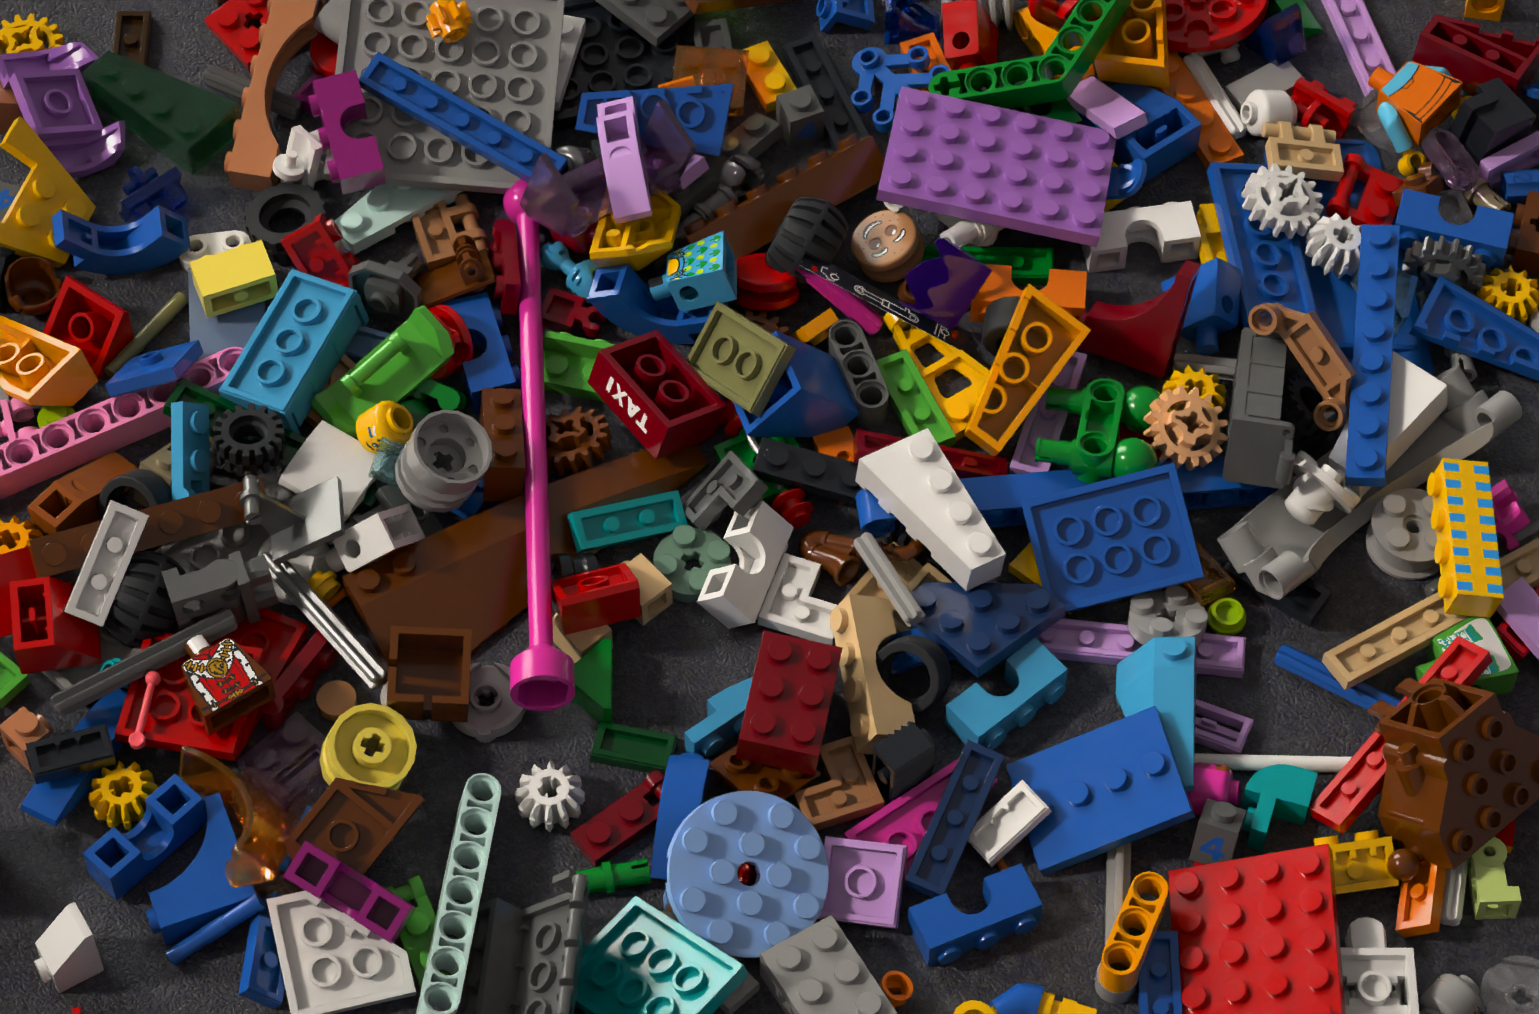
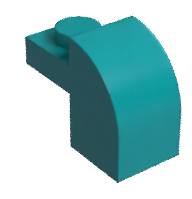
(1279, 793)

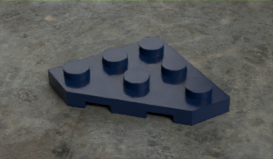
(986, 621)

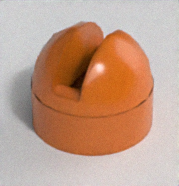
(894, 982)

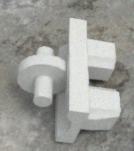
(301, 159)

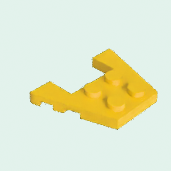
(45, 191)

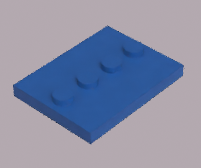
(1113, 538)
(1103, 790)

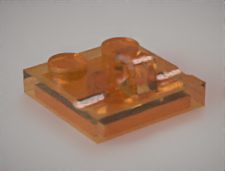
(715, 67)

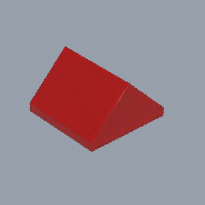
(89, 323)
(596, 598)

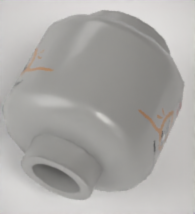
(1451, 996)

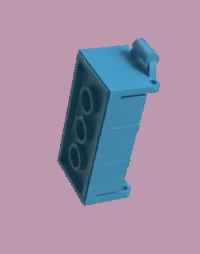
(295, 347)

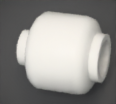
(1267, 107)

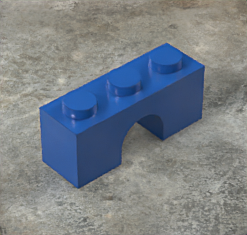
(1486, 232)
(493, 366)
(170, 819)
(946, 933)

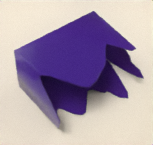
(946, 284)

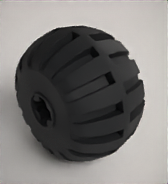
(811, 229)
(142, 601)

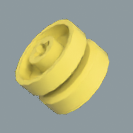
(371, 730)

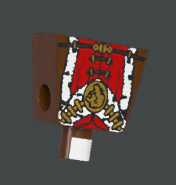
(224, 682)

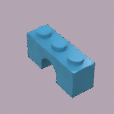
(988, 718)

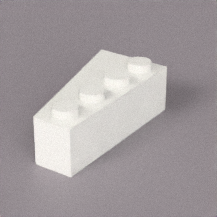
(930, 501)

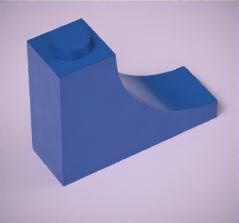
(203, 888)

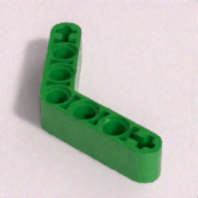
(1039, 69)

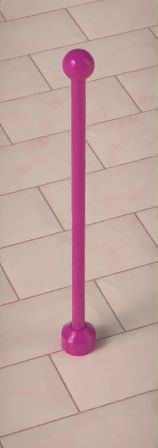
(540, 675)

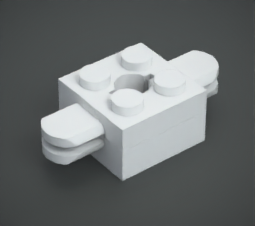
(1377, 976)

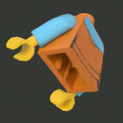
(1413, 104)

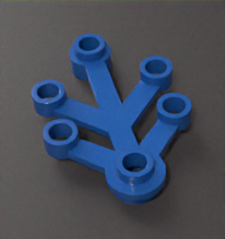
(874, 65)

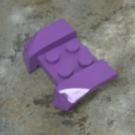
(60, 107)

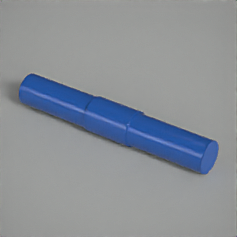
(215, 929)

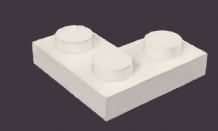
(790, 603)

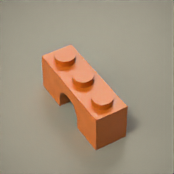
(1064, 288)

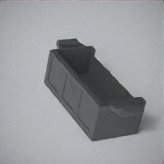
(1257, 442)

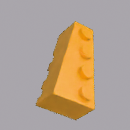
(1137, 47)
(1027, 362)

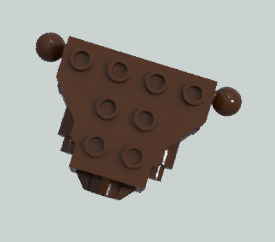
(1451, 773)

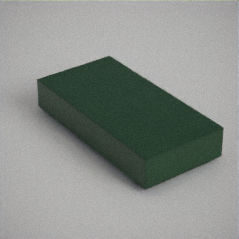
(632, 747)

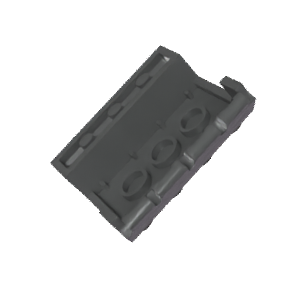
(528, 956)

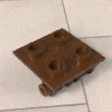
(467, 273)
(752, 776)

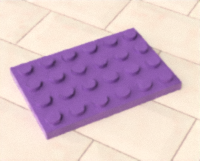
(997, 166)

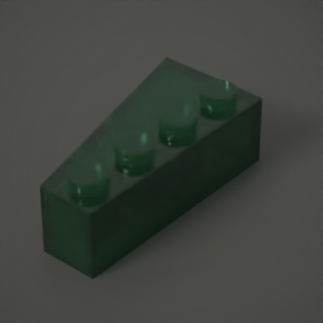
(163, 110)

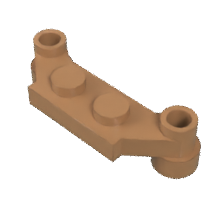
(1316, 354)

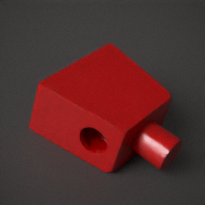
(968, 35)

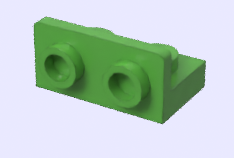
(570, 363)

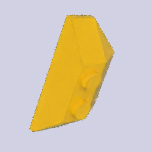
(638, 240)

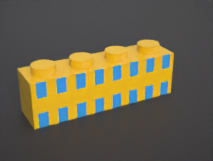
(1465, 538)

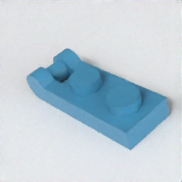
(189, 449)

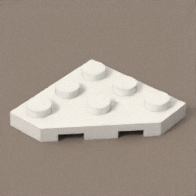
(333, 960)

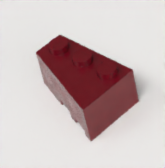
(1477, 54)

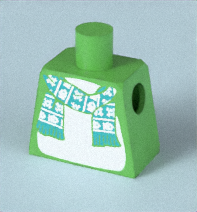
(1499, 675)

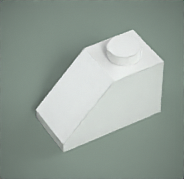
(68, 951)

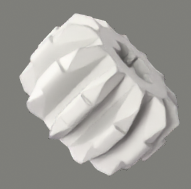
(1334, 245)
(564, 801)

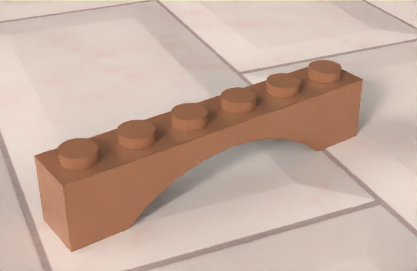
(255, 147)

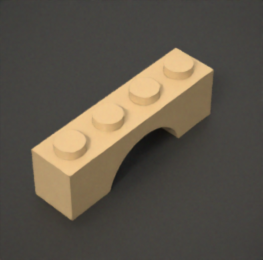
(861, 629)

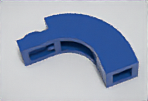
(123, 248)
(629, 304)
(682, 792)

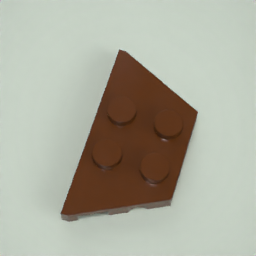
(354, 822)

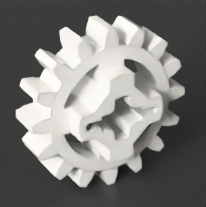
(1282, 201)

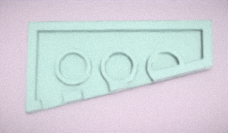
(383, 210)

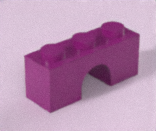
(355, 161)
(349, 891)

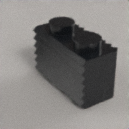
(902, 761)

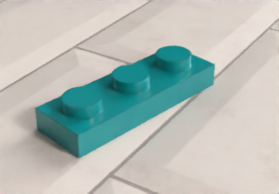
(626, 521)

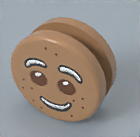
(887, 246)

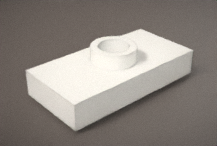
(1008, 823)

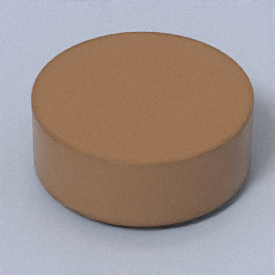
(335, 699)

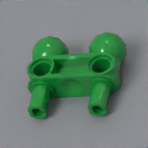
(1102, 411)

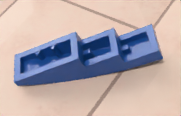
(56, 798)

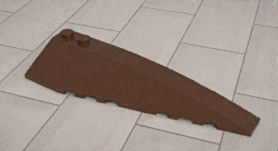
(478, 567)

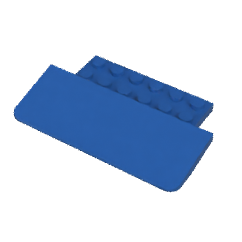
(1282, 273)

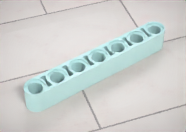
(464, 886)

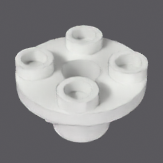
(1317, 491)

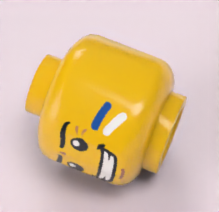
(384, 420)

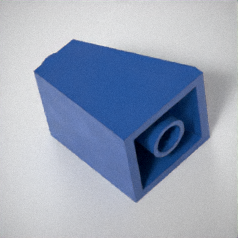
(806, 400)

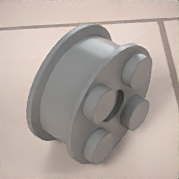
(1402, 535)

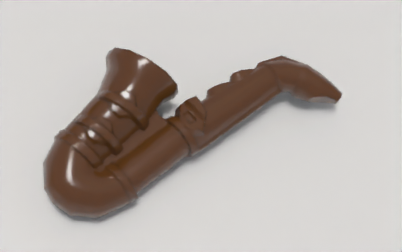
(839, 555)

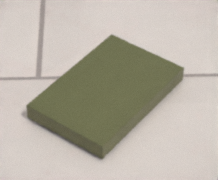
(739, 358)

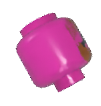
(1214, 783)

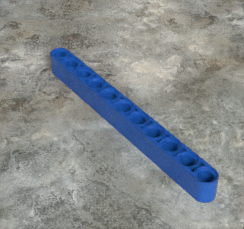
(1001, 495)

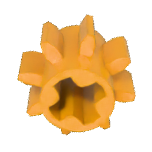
(449, 20)

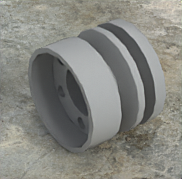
(443, 461)

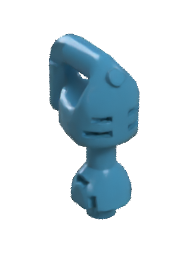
(579, 275)

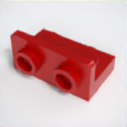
(319, 252)

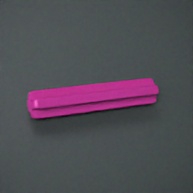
(846, 302)

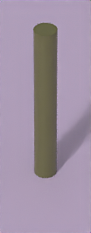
(147, 333)

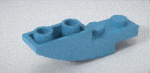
(723, 720)

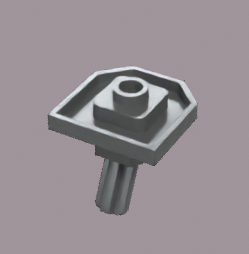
(388, 288)

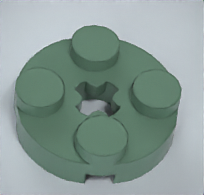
(688, 544)

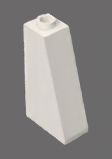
(1414, 406)

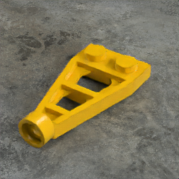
(959, 406)

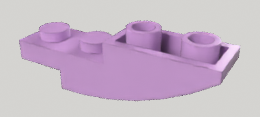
(623, 160)

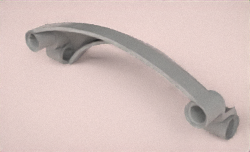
(1284, 552)

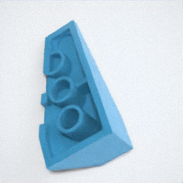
(1164, 677)

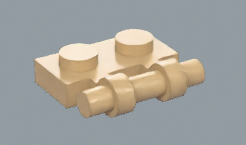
(1305, 149)

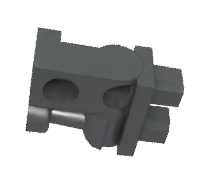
(221, 586)

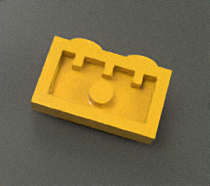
(1361, 862)

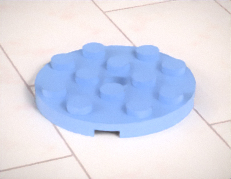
(705, 866)

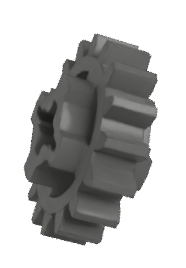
(1444, 259)

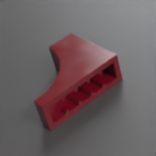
(1145, 332)

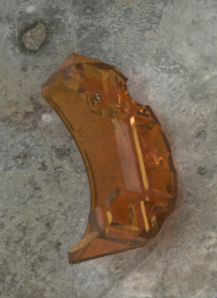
(262, 844)

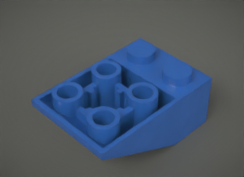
(1167, 137)

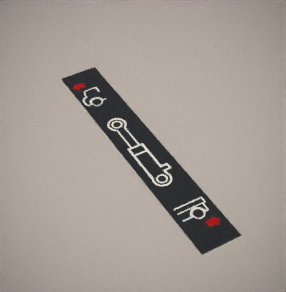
(885, 302)

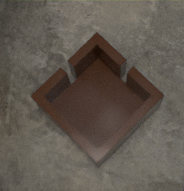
(429, 672)

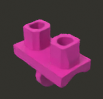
(1508, 513)

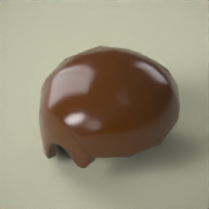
(32, 285)

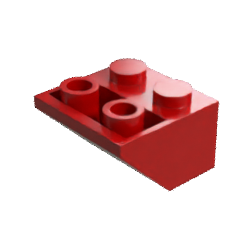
(45, 634)

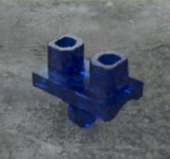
(164, 188)

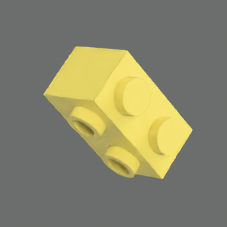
(234, 278)

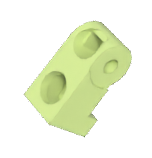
(1488, 883)

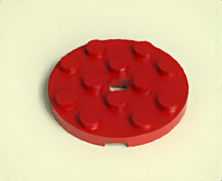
(1211, 24)

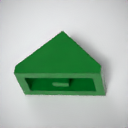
(595, 681)

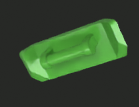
(388, 371)

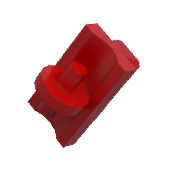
(1321, 108)

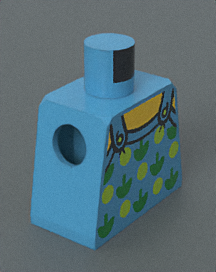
(699, 274)

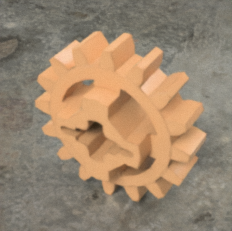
(1188, 427)

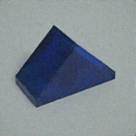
(908, 20)
(1279, 37)

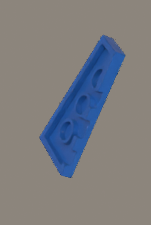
(698, 108)
(1477, 329)

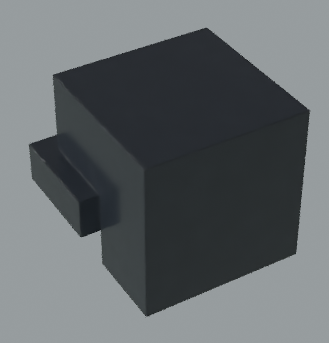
(1491, 120)

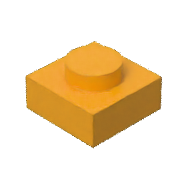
(817, 329)

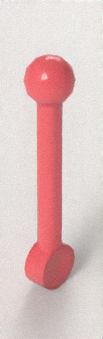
(137, 738)

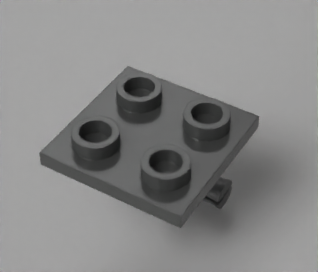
(299, 521)

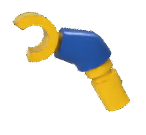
(1025, 999)

